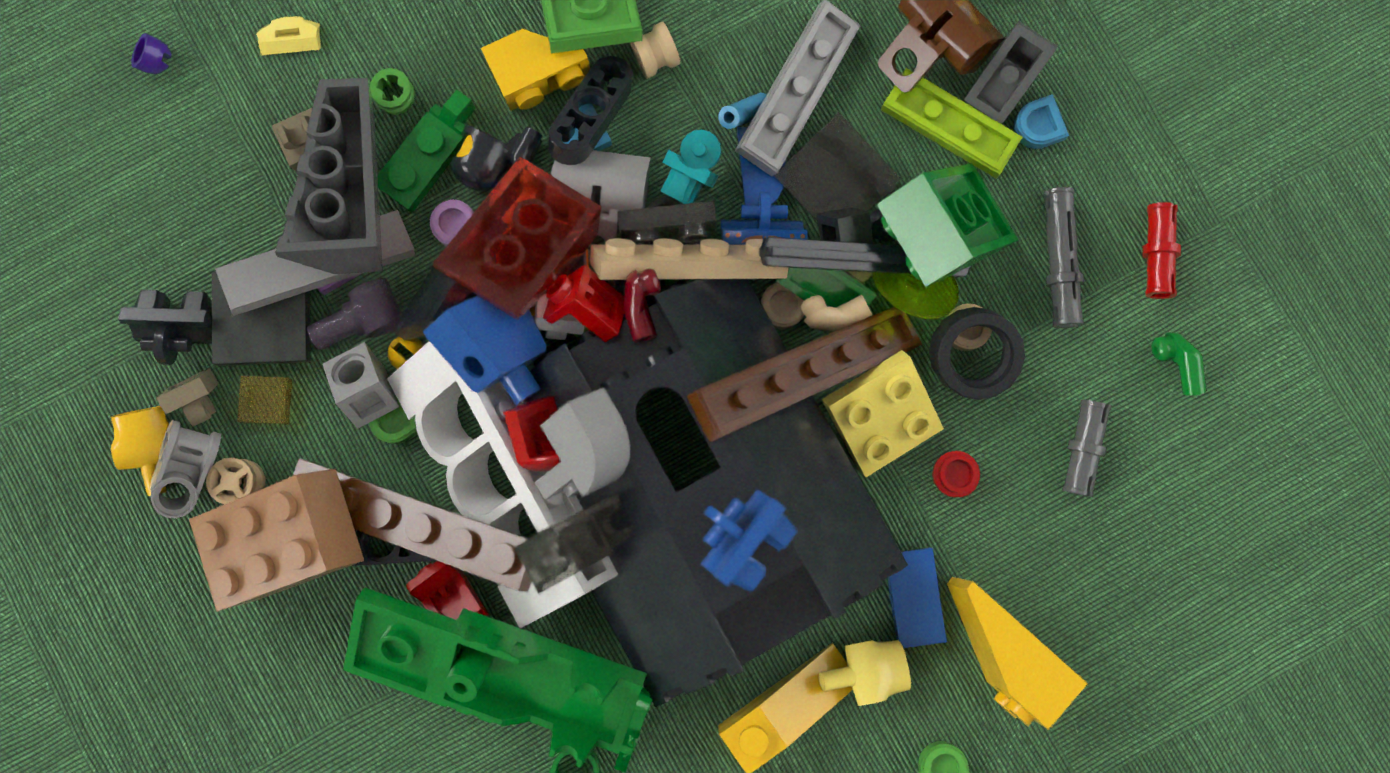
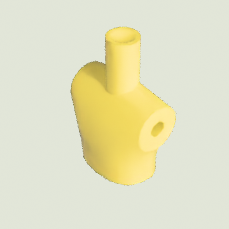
(872, 670)

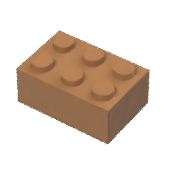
(276, 538)

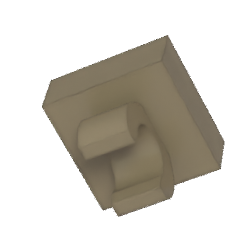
(293, 136)
(191, 396)

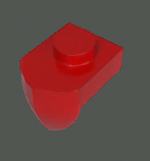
(528, 439)

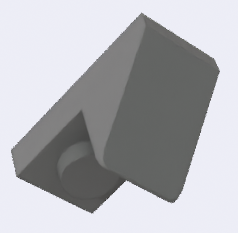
(1010, 72)

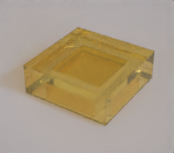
(264, 400)

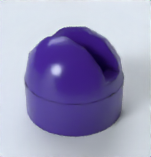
(149, 53)

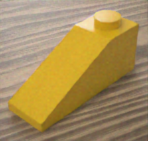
(782, 712)

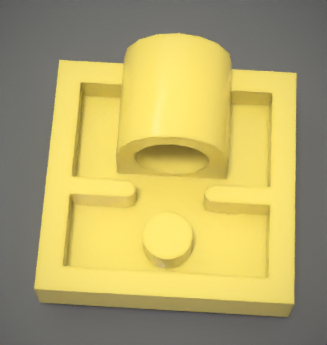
(883, 413)

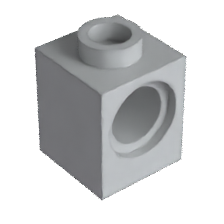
(360, 385)

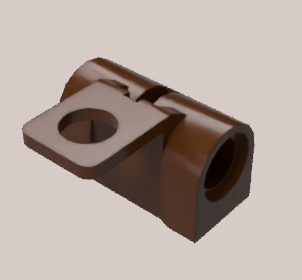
(938, 31)

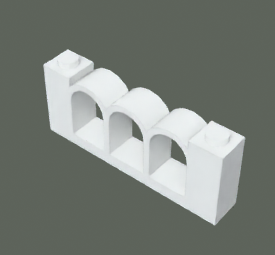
(430, 394)

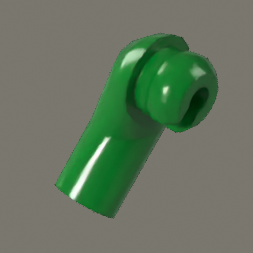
(1186, 357)

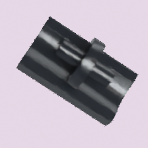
(166, 329)

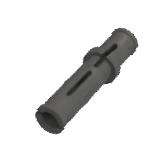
(1063, 258)

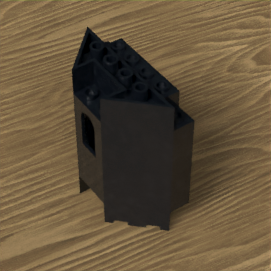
(663, 603)

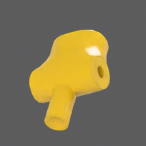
(138, 441)

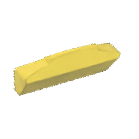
(289, 36)

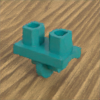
(689, 172)

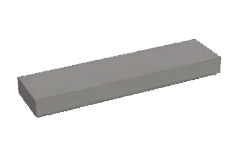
(797, 88)
(271, 278)

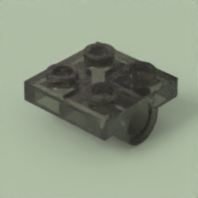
(668, 220)

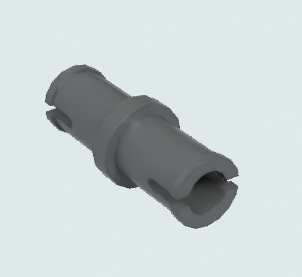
(1087, 447)

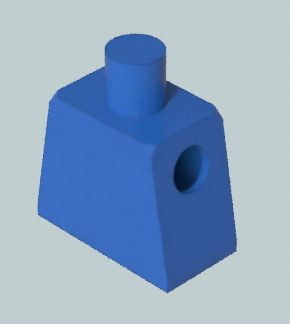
(489, 347)

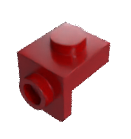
(444, 590)

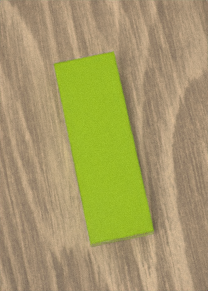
(953, 125)

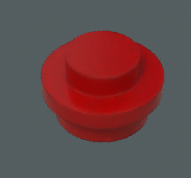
(956, 474)

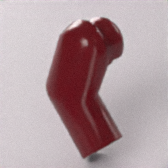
(636, 306)

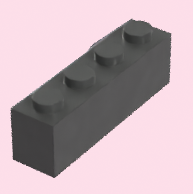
(336, 195)

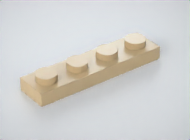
(677, 261)

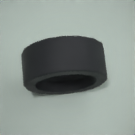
(1004, 373)

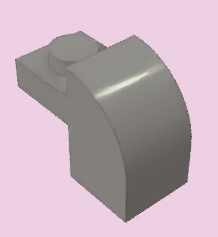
(589, 443)

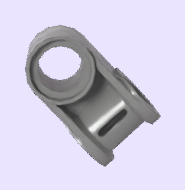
(186, 460)

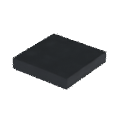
(429, 303)

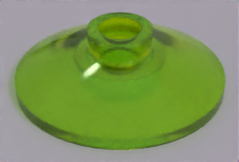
(914, 298)

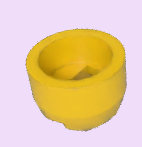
(396, 358)

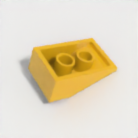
(1022, 670)

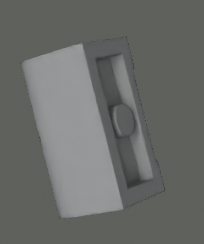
(611, 181)

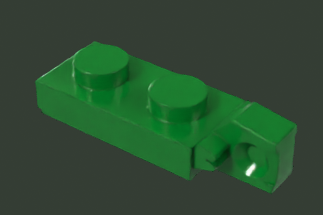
(426, 152)

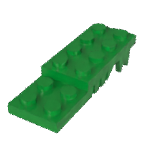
(499, 674)

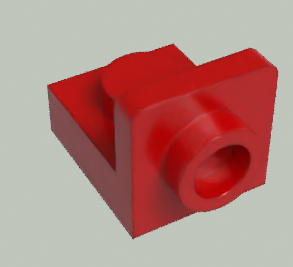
(587, 300)

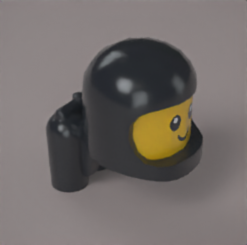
(485, 158)

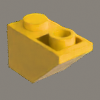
(529, 70)

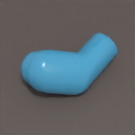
(741, 111)

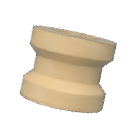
(656, 50)
(226, 478)

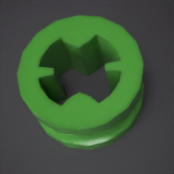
(386, 77)

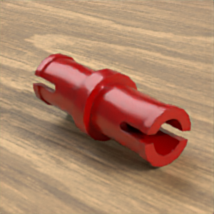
(1161, 250)

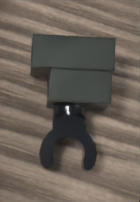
(852, 226)

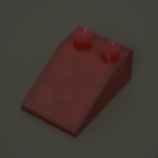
(521, 239)

